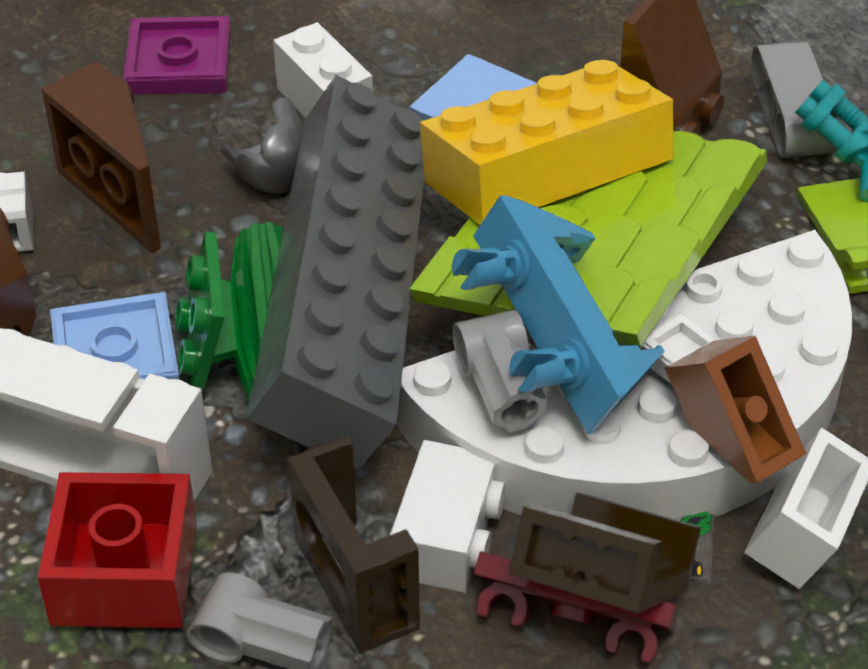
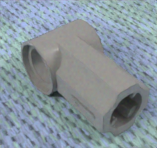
(484, 352)
(243, 620)

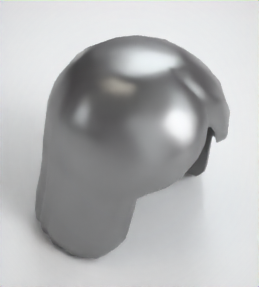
(273, 162)

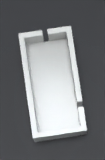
(95, 416)

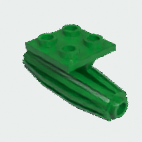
(226, 316)

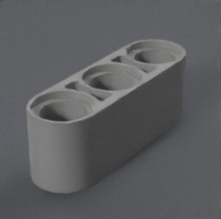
(783, 80)

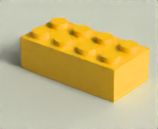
(547, 139)

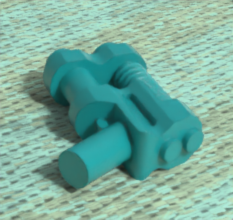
(849, 145)

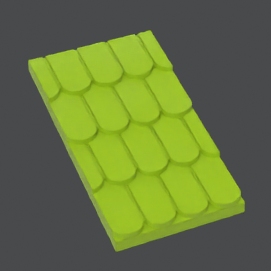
(646, 233)

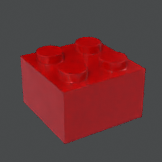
(118, 550)

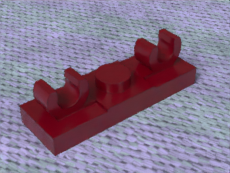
(570, 606)

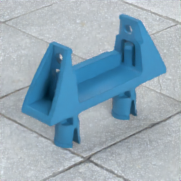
(575, 344)

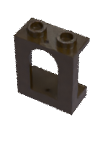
(625, 552)
(381, 578)

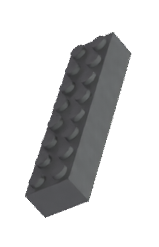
(343, 275)

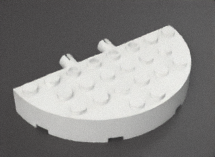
(645, 448)

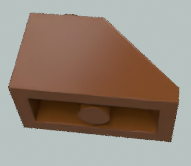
(737, 406)

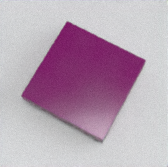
(178, 55)

